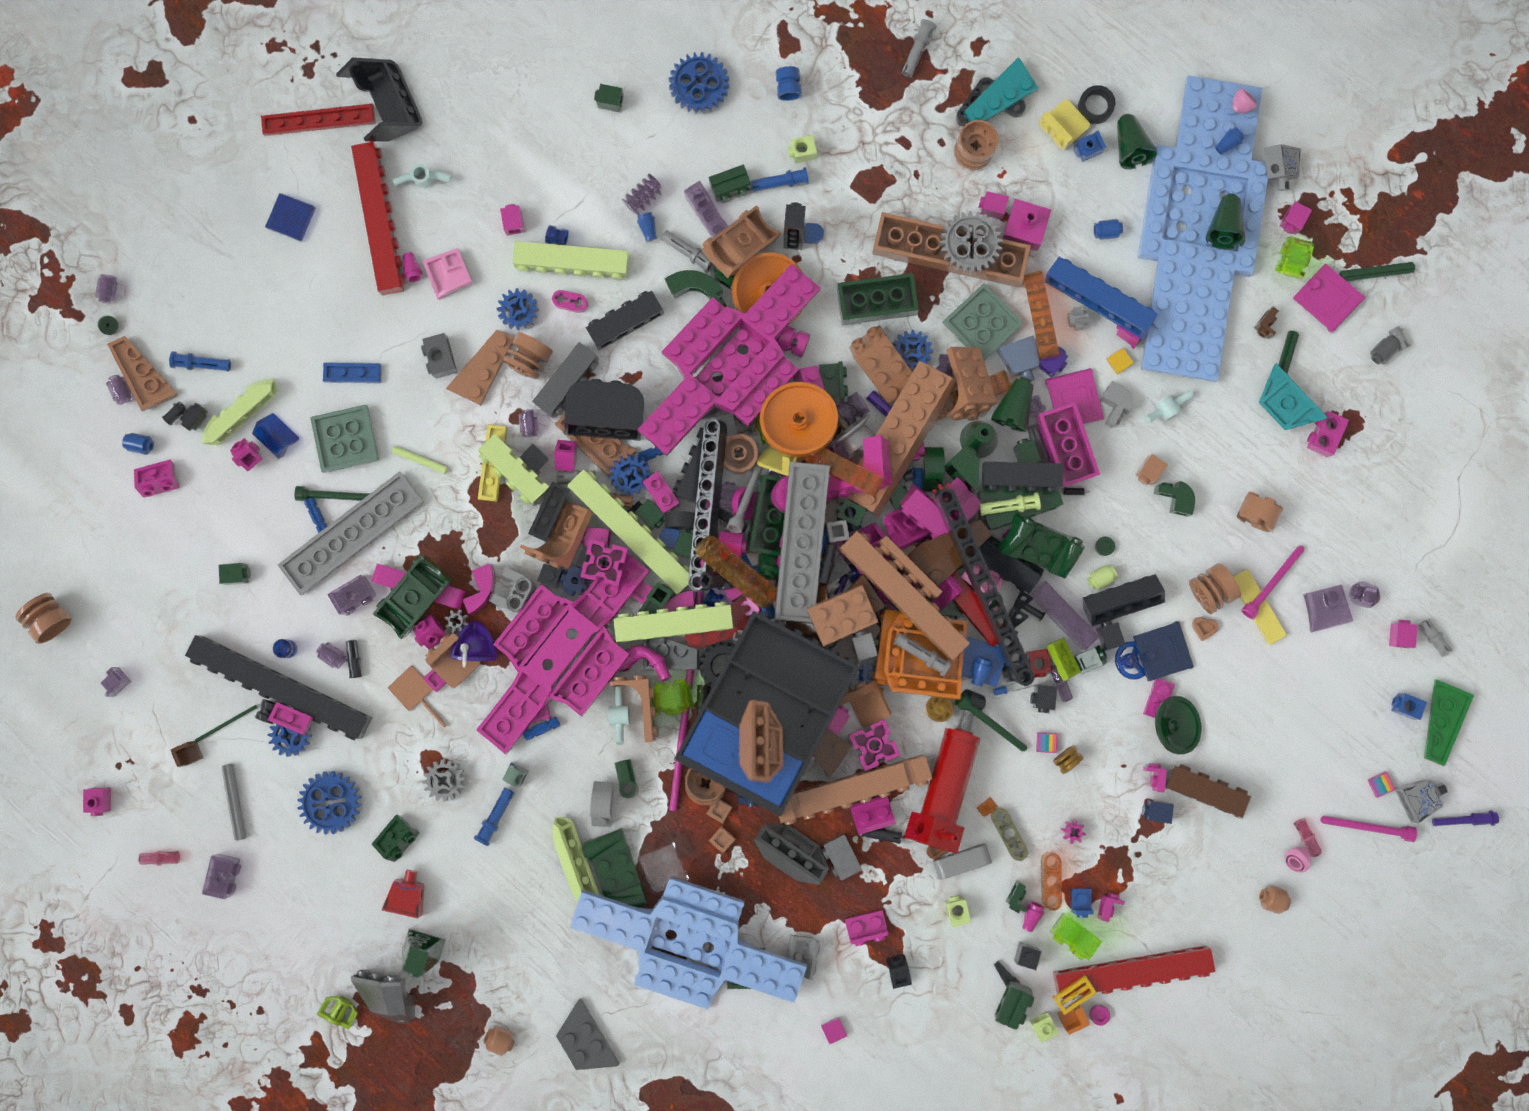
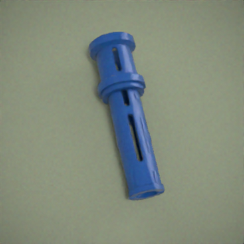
(790, 179)
(190, 362)
(490, 825)

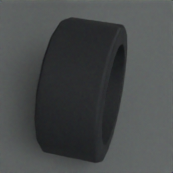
(1101, 91)
(679, 520)

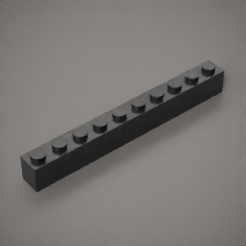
(278, 686)

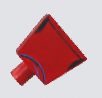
(405, 896)

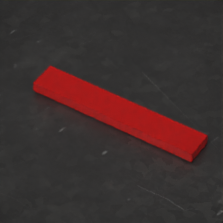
(318, 119)

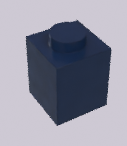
(1158, 811)

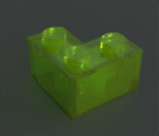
(1080, 940)

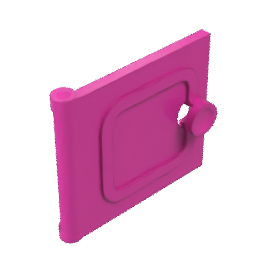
(1332, 300)
(1077, 388)

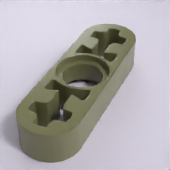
(1020, 844)

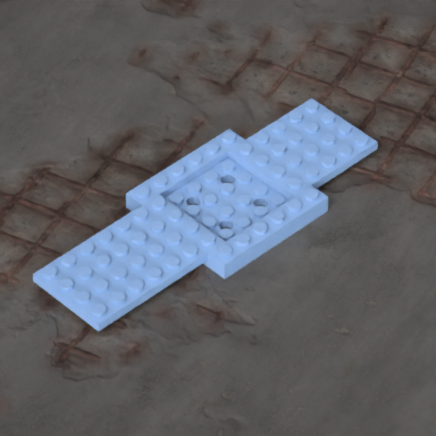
(1191, 275)

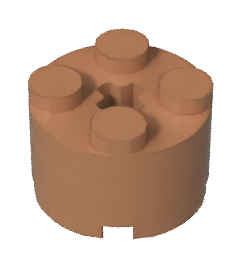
(743, 464)
(1259, 512)

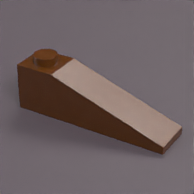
(939, 556)

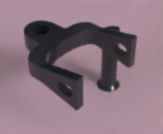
(1016, 609)

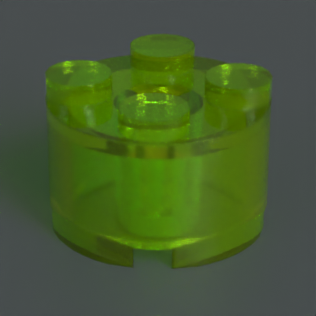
(1295, 257)
(673, 697)

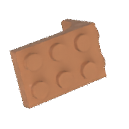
(881, 363)
(973, 383)
(564, 538)
(646, 692)

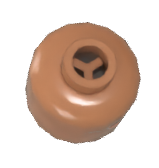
(1274, 899)
(499, 1040)

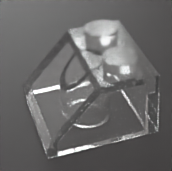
(662, 864)

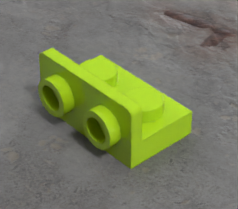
(1063, 659)

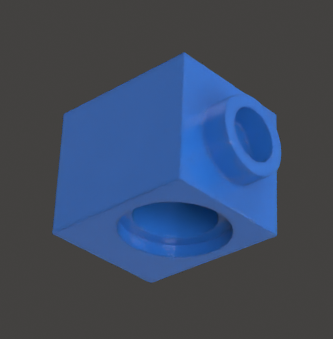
(1416, 708)

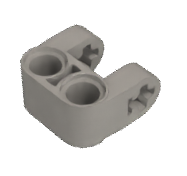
(516, 592)

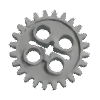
(988, 242)

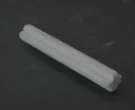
(233, 802)

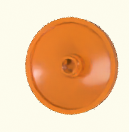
(757, 277)
(798, 419)

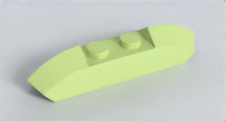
(233, 417)
(572, 857)

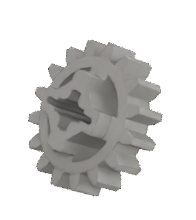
(450, 785)

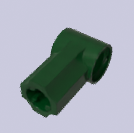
(626, 776)

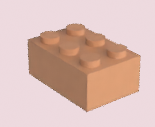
(842, 615)

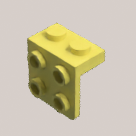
(1064, 124)
(776, 461)

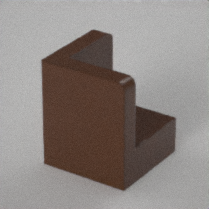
(186, 754)

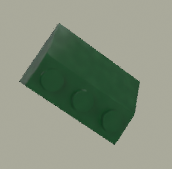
(965, 467)

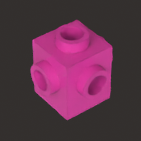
(245, 454)
(429, 632)

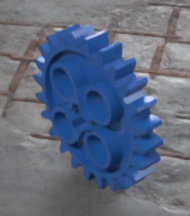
(710, 95)
(332, 820)

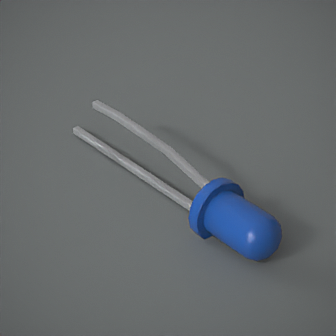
(1003, 689)

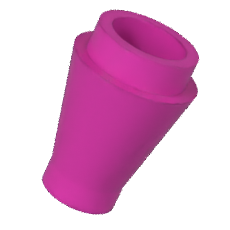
(411, 268)
(1032, 916)

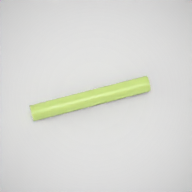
(419, 459)

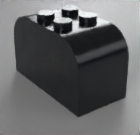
(604, 410)

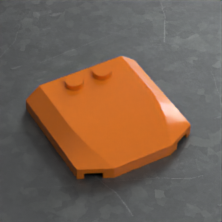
(909, 674)

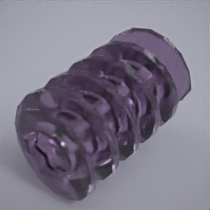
(642, 194)

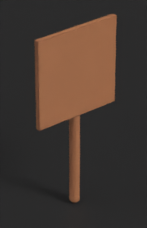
(411, 689)

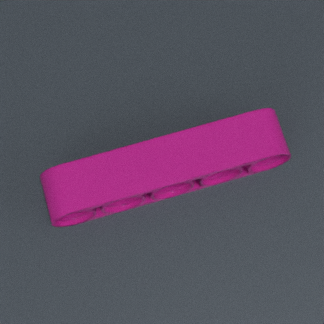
(390, 577)

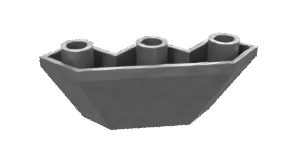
(385, 995)

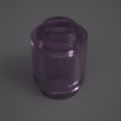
(106, 288)
(119, 389)
(529, 423)
(331, 655)

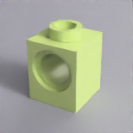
(807, 142)
(963, 917)
(1044, 1027)

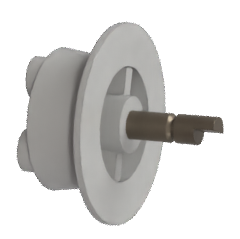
(853, 434)

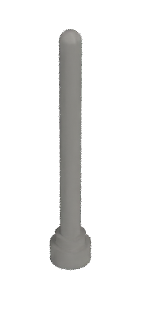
(736, 523)

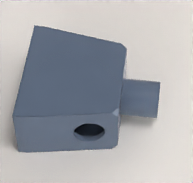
(1020, 357)

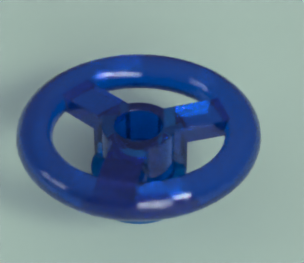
(1124, 661)

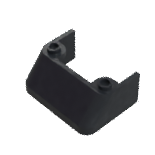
(389, 94)

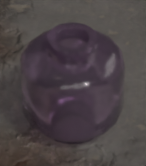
(1364, 594)

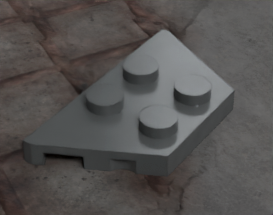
(585, 1041)

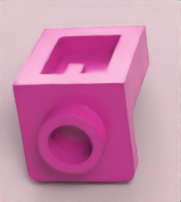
(1157, 780)
(1106, 907)

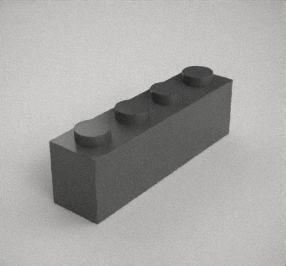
(572, 370)

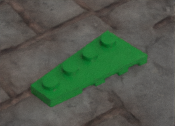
(1446, 717)

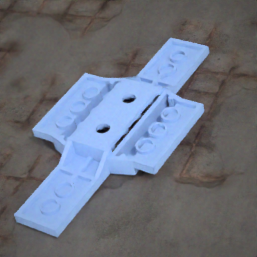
(697, 918)

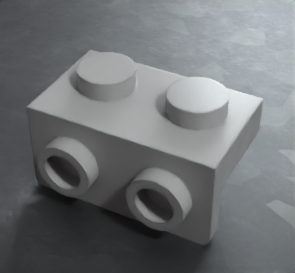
(804, 950)

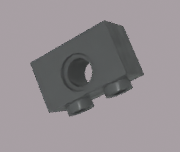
(444, 366)

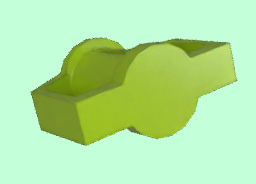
(338, 1011)

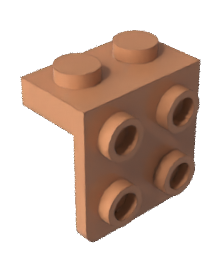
(447, 668)
(867, 703)

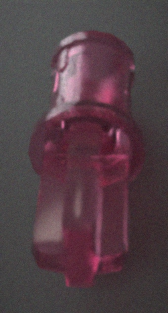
(1308, 837)
(159, 858)

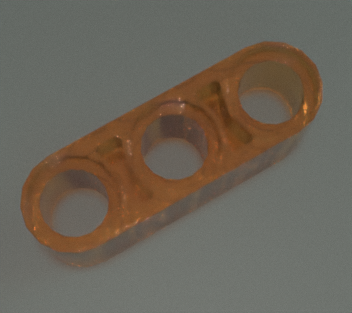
(1056, 888)

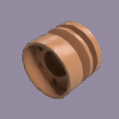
(978, 135)
(527, 356)
(1214, 588)
(43, 618)
(701, 795)

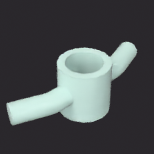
(425, 182)
(1168, 407)
(619, 715)

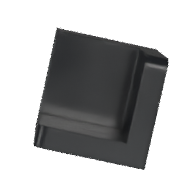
(534, 458)

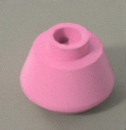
(1243, 102)
(1298, 859)

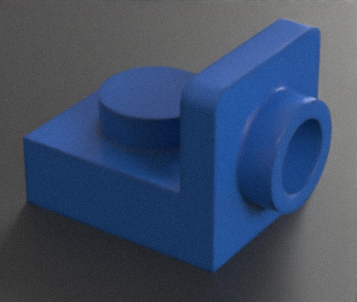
(1081, 902)

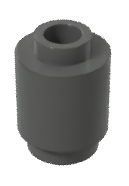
(1384, 350)

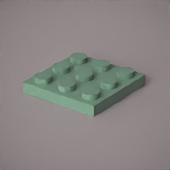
(983, 321)
(344, 438)

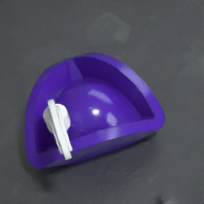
(474, 644)

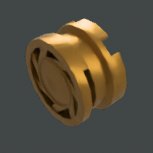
(939, 709)
(1068, 759)

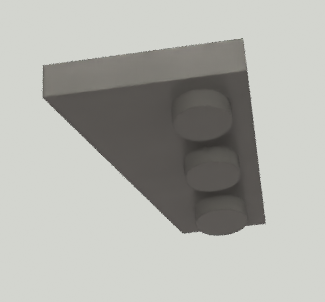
(676, 654)

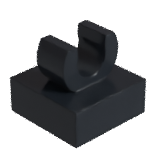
(908, 475)

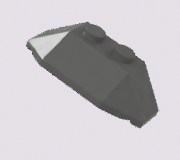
(792, 853)

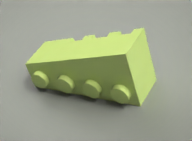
(513, 470)

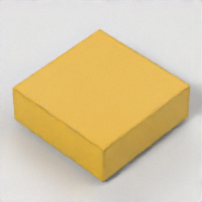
(1119, 361)

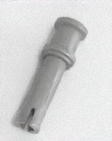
(921, 40)
(695, 257)
(930, 659)

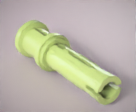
(987, 508)

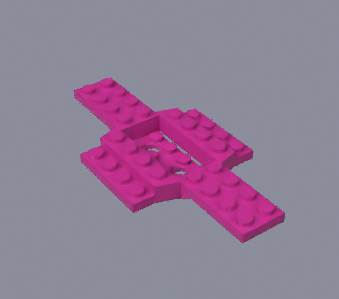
(746, 377)
(541, 634)

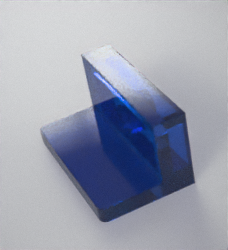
(274, 435)

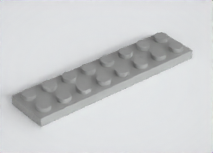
(350, 533)
(801, 540)

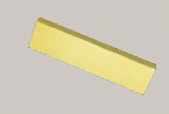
(489, 481)
(1266, 619)

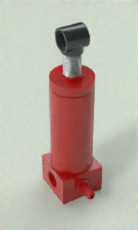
(946, 789)

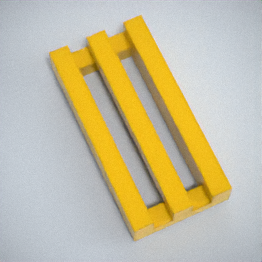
(1084, 979)

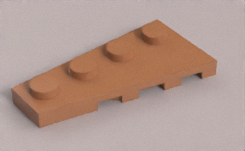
(480, 372)
(143, 380)
(599, 450)
(903, 563)

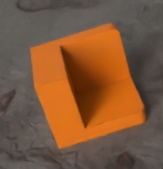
(1074, 1020)

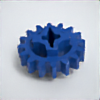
(511, 305)
(907, 344)
(637, 477)
(292, 742)

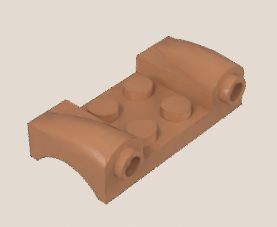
(739, 242)

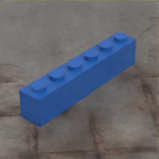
(1101, 297)

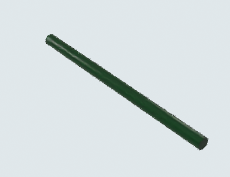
(226, 723)

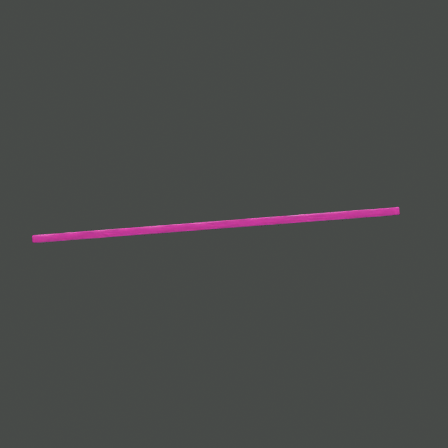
(684, 716)

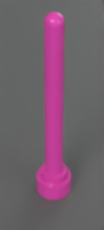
(1251, 610)
(1407, 833)

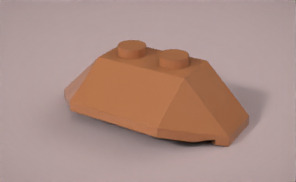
(760, 742)

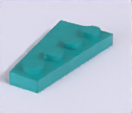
(1003, 93)

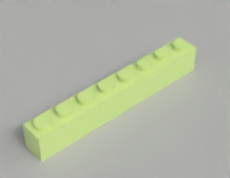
(629, 531)

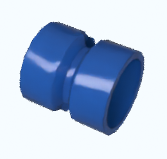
(788, 86)

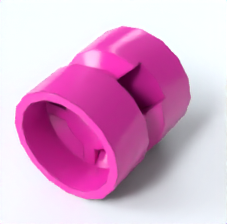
(787, 338)

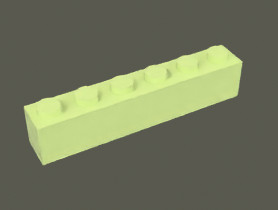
(571, 259)
(673, 623)

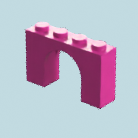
(875, 460)

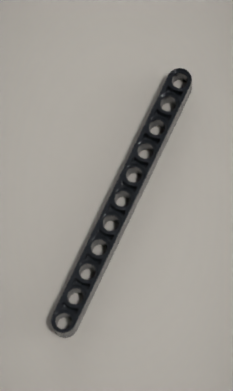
(991, 594)

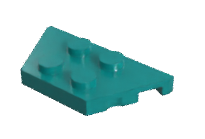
(1288, 402)

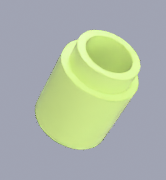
(1102, 577)

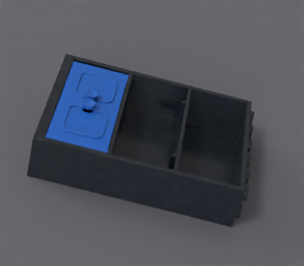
(800, 685)

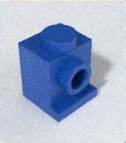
(1085, 152)

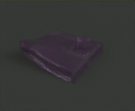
(1327, 608)

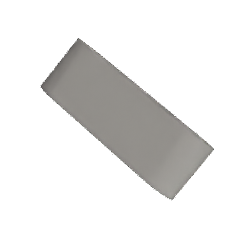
(962, 862)

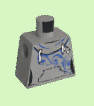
(1282, 164)
(1420, 799)

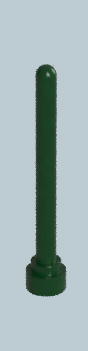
(302, 493)
(966, 704)

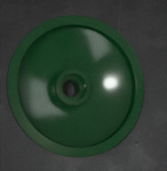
(1178, 725)

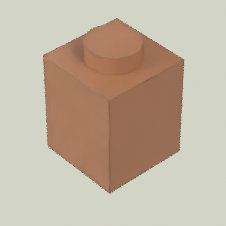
(1151, 470)

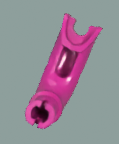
(657, 661)

